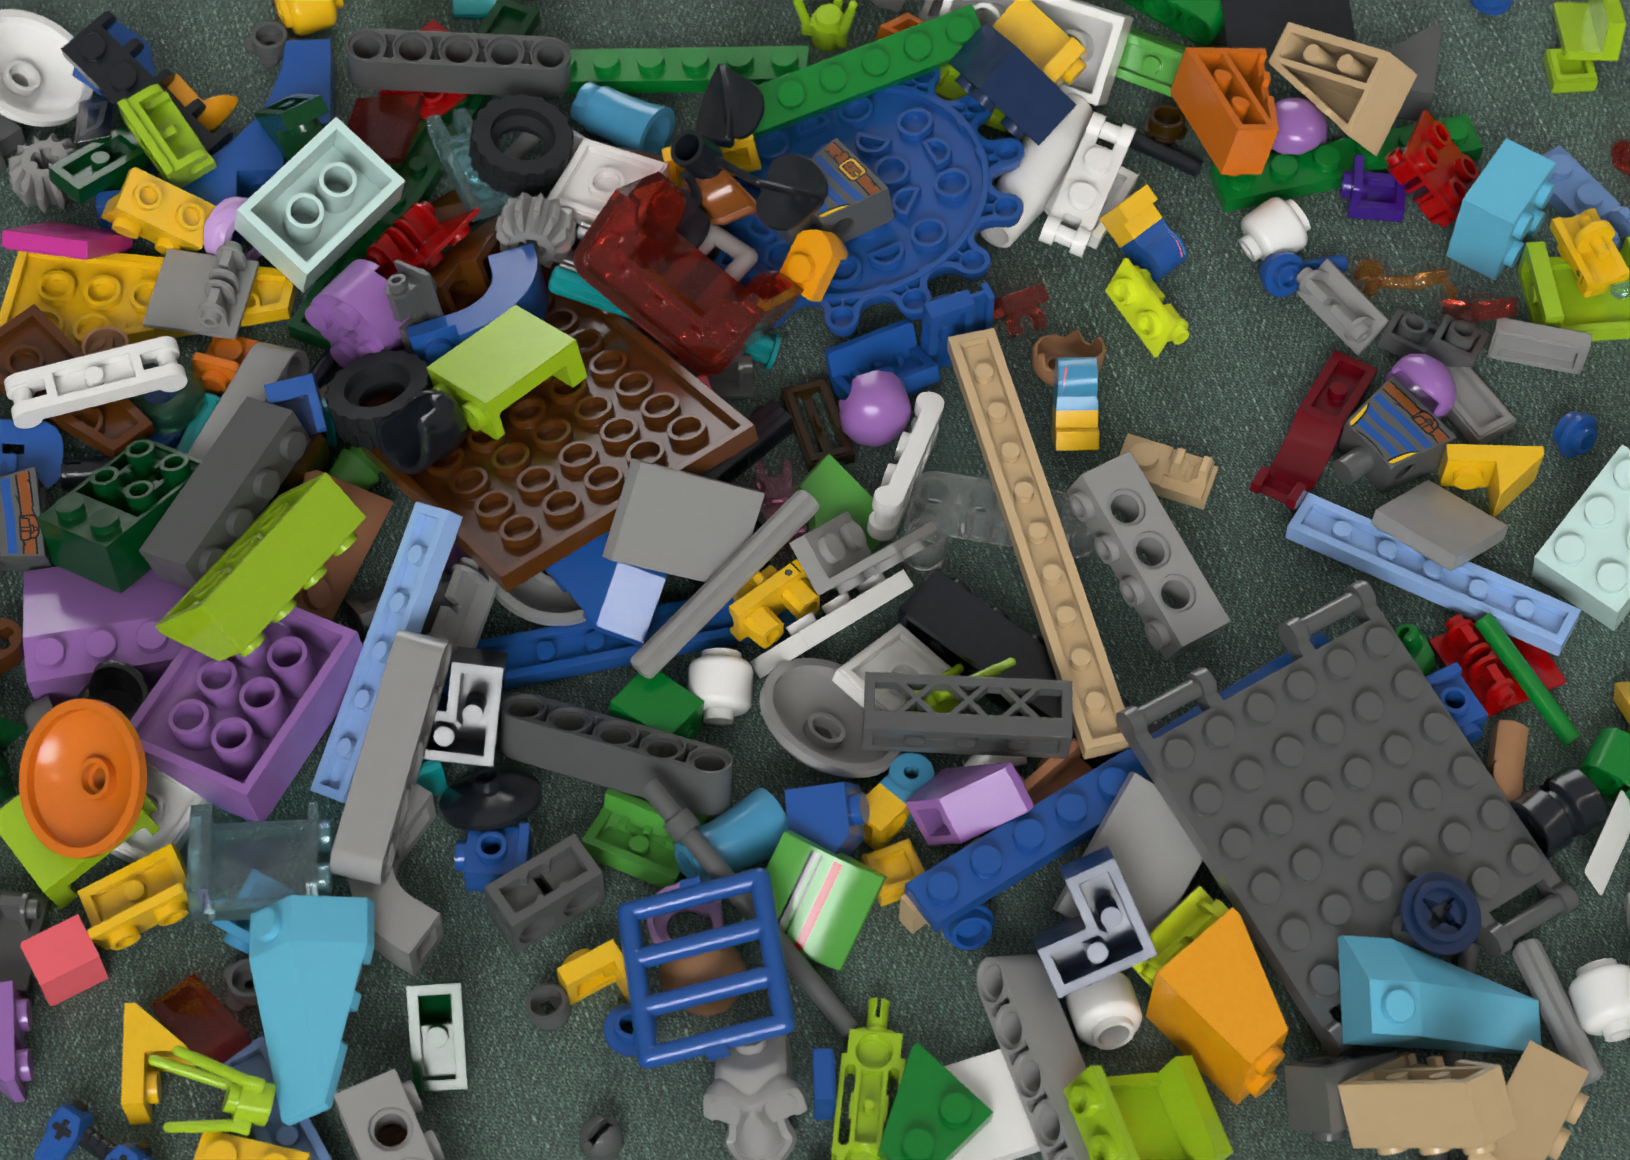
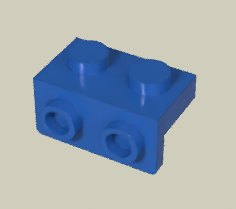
(885, 349)

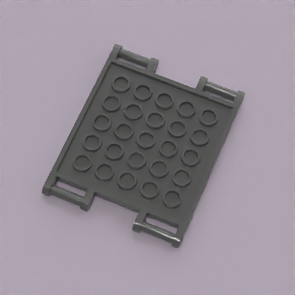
(1333, 797)

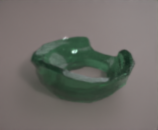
(179, 410)

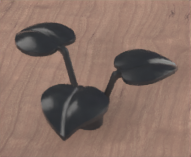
(732, 110)

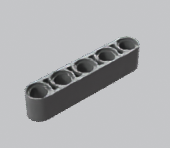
(458, 62)
(615, 752)

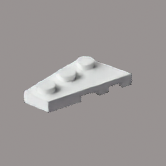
(839, 614)

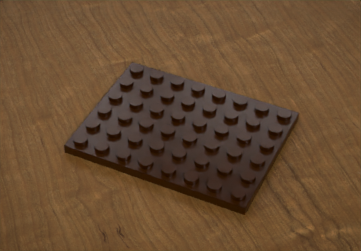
(570, 448)

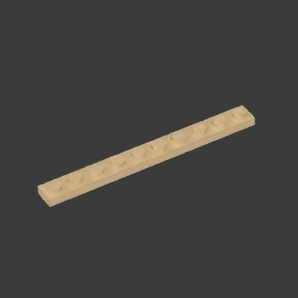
(1038, 540)

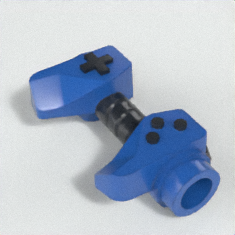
(72, 1129)

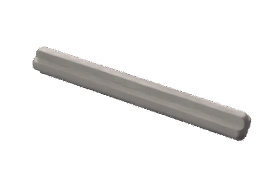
(724, 584)

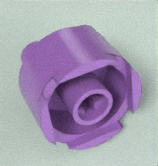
(355, 314)

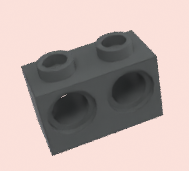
(545, 893)

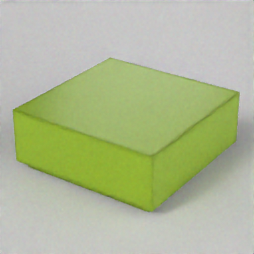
(1568, 75)

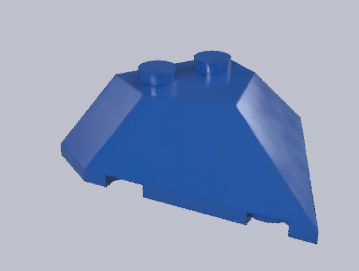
(612, 594)

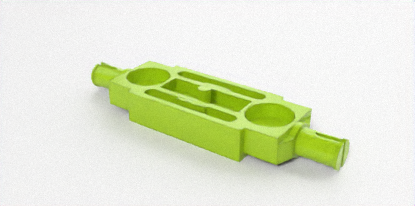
(873, 1059)

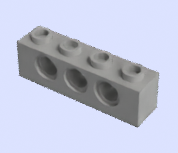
(1148, 529)
(384, 1102)

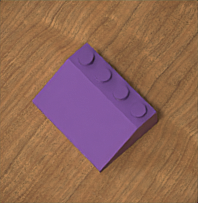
(79, 623)
(249, 722)

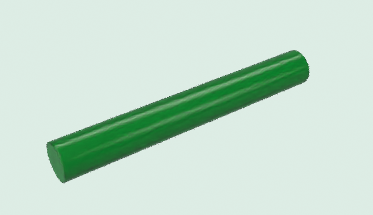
(1527, 679)

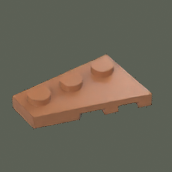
(328, 593)

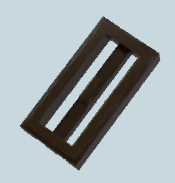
(804, 390)

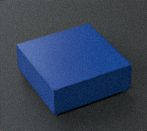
(823, 1083)

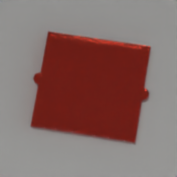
(387, 124)

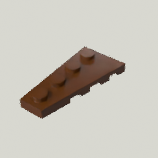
(35, 341)

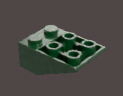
(114, 511)

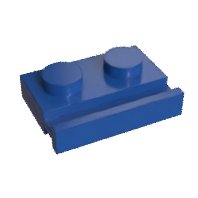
(952, 316)

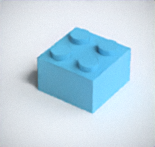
(1502, 210)

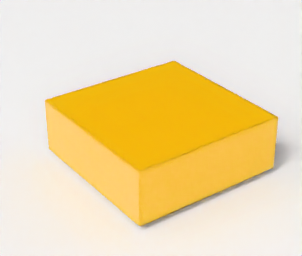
(900, 866)

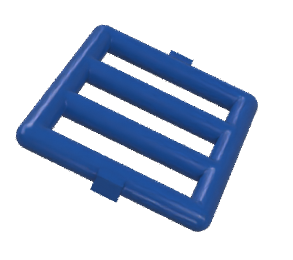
(773, 975)

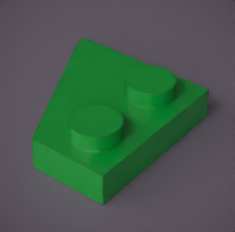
(931, 1113)

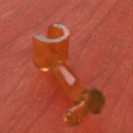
(1375, 273)

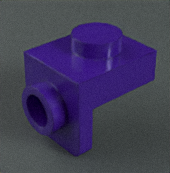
(1372, 194)

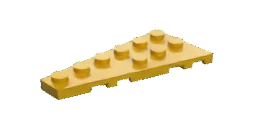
(117, 292)

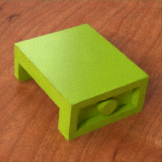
(1557, 302)
(504, 365)
(50, 870)
(1147, 1114)

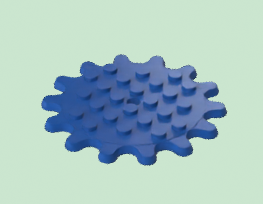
(937, 188)

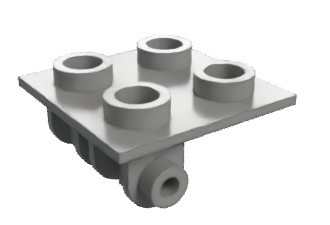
(202, 292)

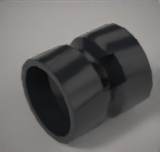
(1560, 810)

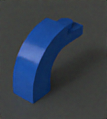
(515, 281)

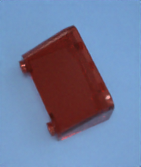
(671, 285)

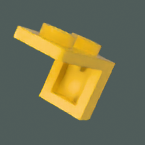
(1043, 42)

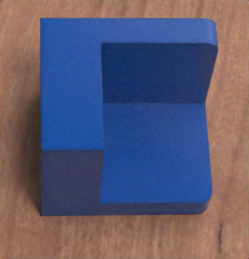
(302, 397)

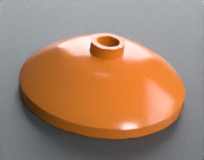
(82, 778)

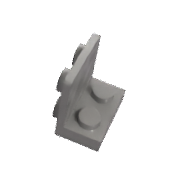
(841, 559)

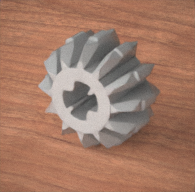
(31, 173)
(537, 222)

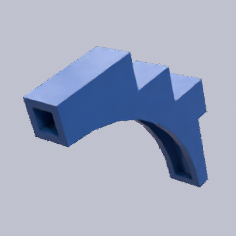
(252, 155)

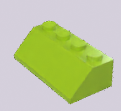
(265, 571)

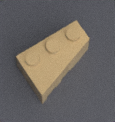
(1346, 80)
(1542, 1097)
(1427, 1106)

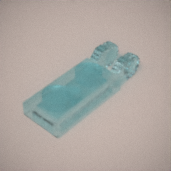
(456, 160)

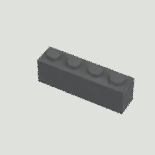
(226, 491)

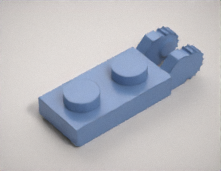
(1580, 191)

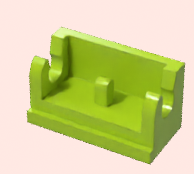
(165, 136)

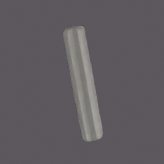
(1556, 1007)

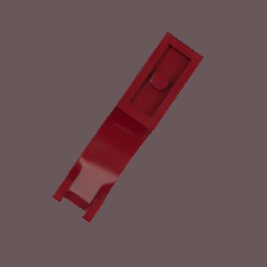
(1315, 430)

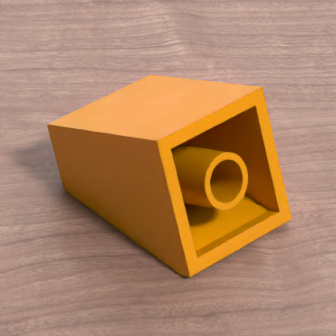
(1222, 1009)

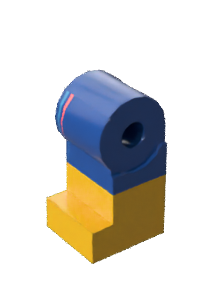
(1144, 234)

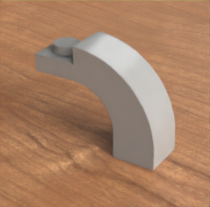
(404, 926)

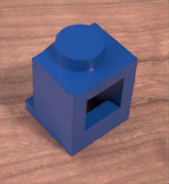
(1459, 701)
(508, 848)

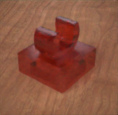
(1020, 304)

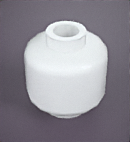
(1273, 229)
(722, 683)
(1602, 999)
(1105, 1012)

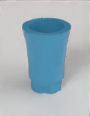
(623, 119)
(740, 835)

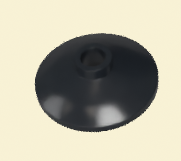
(490, 799)

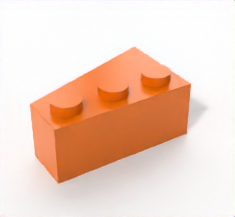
(1228, 106)

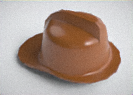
(725, 199)

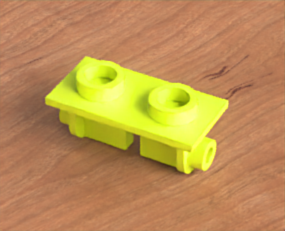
(1142, 307)
(1179, 929)

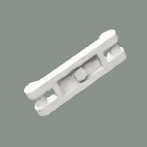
(1087, 185)
(94, 380)
(912, 452)

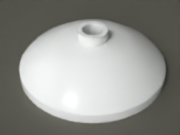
(34, 73)

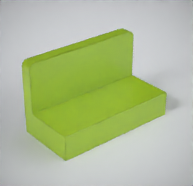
(1590, 29)

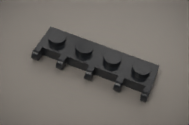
(120, 76)

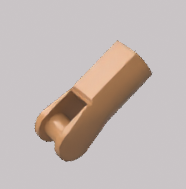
(1508, 756)

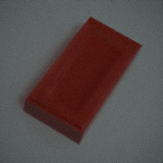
(1480, 307)
(200, 1020)

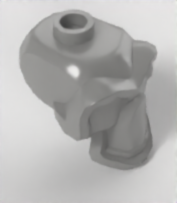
(755, 1097)

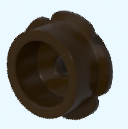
(1165, 124)

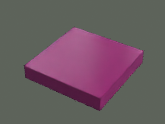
(65, 240)

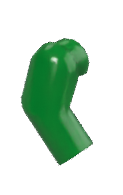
(1417, 646)

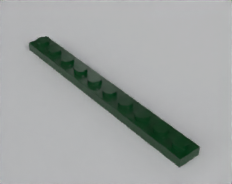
(421, 167)

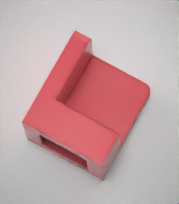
(64, 960)

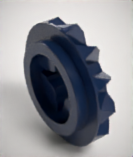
(1460, 913)

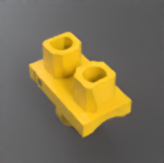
(1590, 251)
(766, 597)

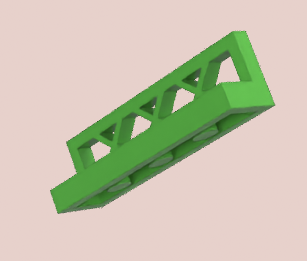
(1150, 61)

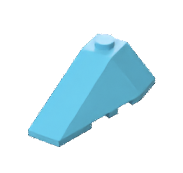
(305, 981)
(1421, 1002)

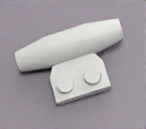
(1043, 173)

